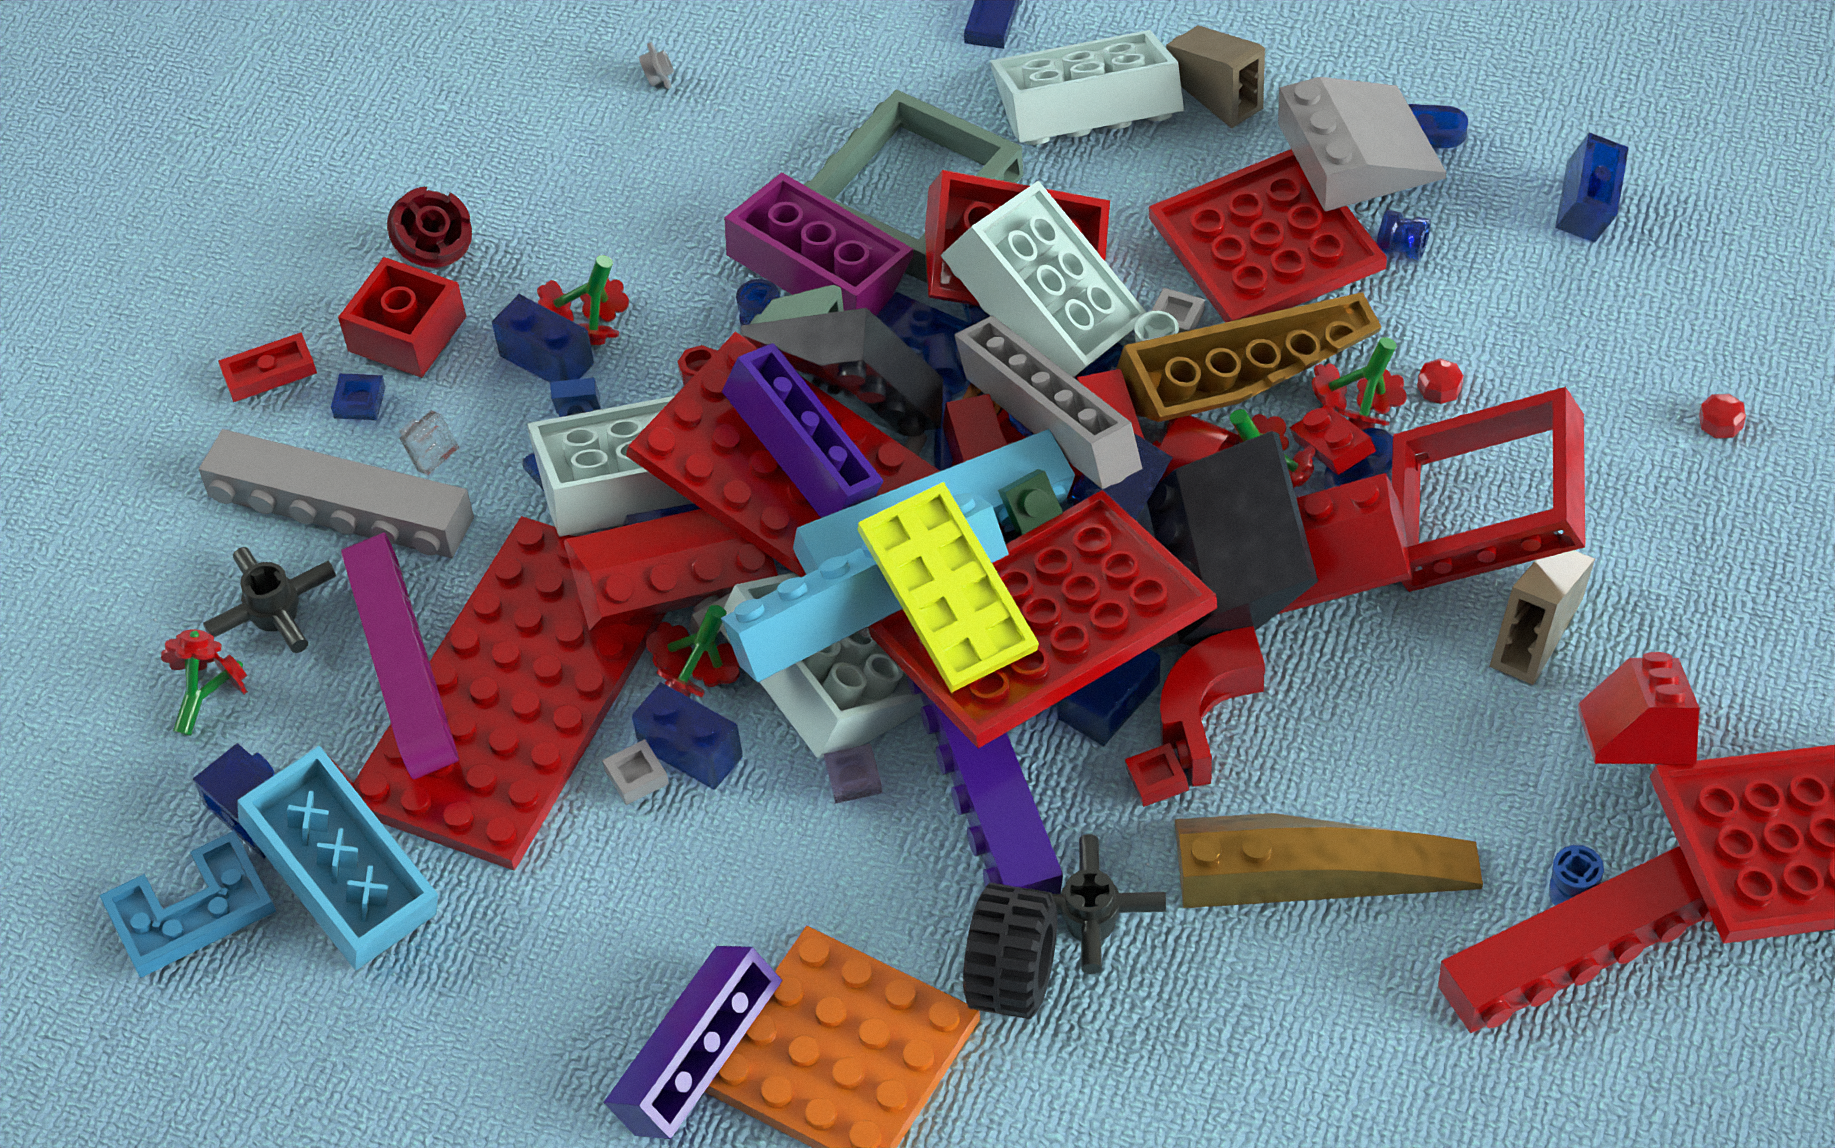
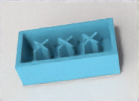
(337, 857)

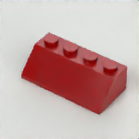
(660, 566)

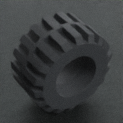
(1010, 950)

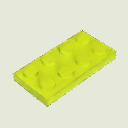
(947, 587)

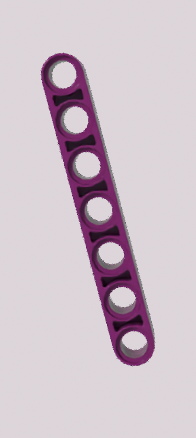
(399, 656)

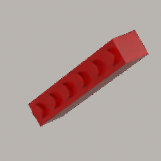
(1572, 941)

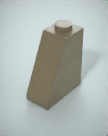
(1221, 72)
(1539, 613)

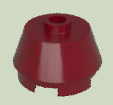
(429, 229)

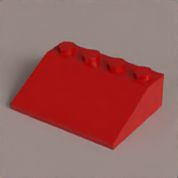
(962, 200)

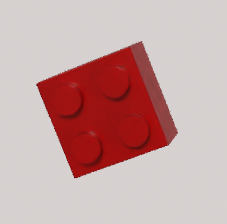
(402, 317)

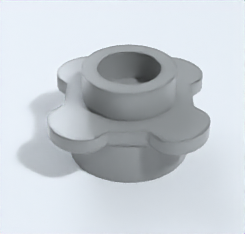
(656, 66)

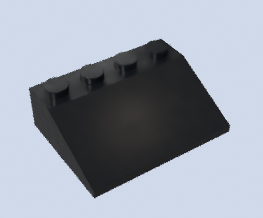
(859, 366)
(1237, 532)

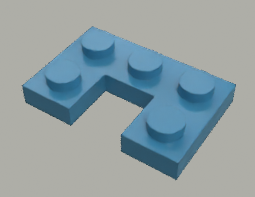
(229, 903)

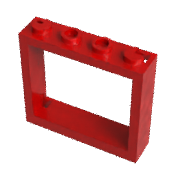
(1508, 541)

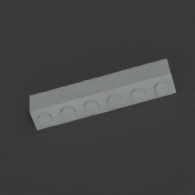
(1047, 397)
(336, 493)

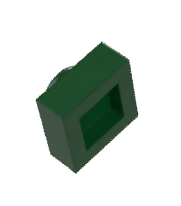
(1030, 501)

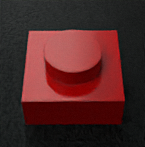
(1156, 774)

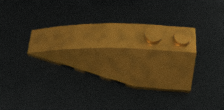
(1239, 357)
(1313, 859)

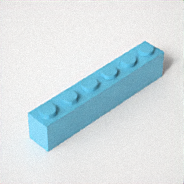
(982, 475)
(831, 602)

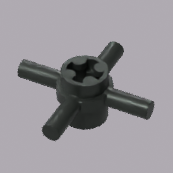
(269, 598)
(1096, 889)

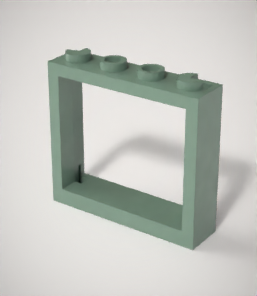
(1000, 156)

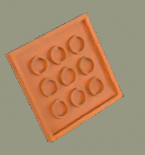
(843, 1048)

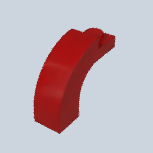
(1203, 677)

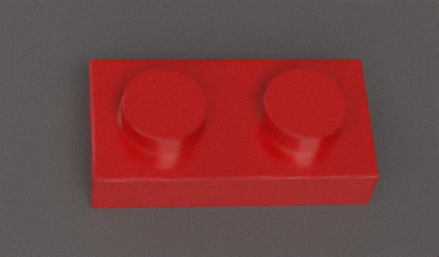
(267, 367)
(1335, 438)

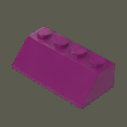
(814, 243)

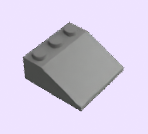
(1355, 140)

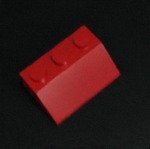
(1353, 539)
(1642, 714)

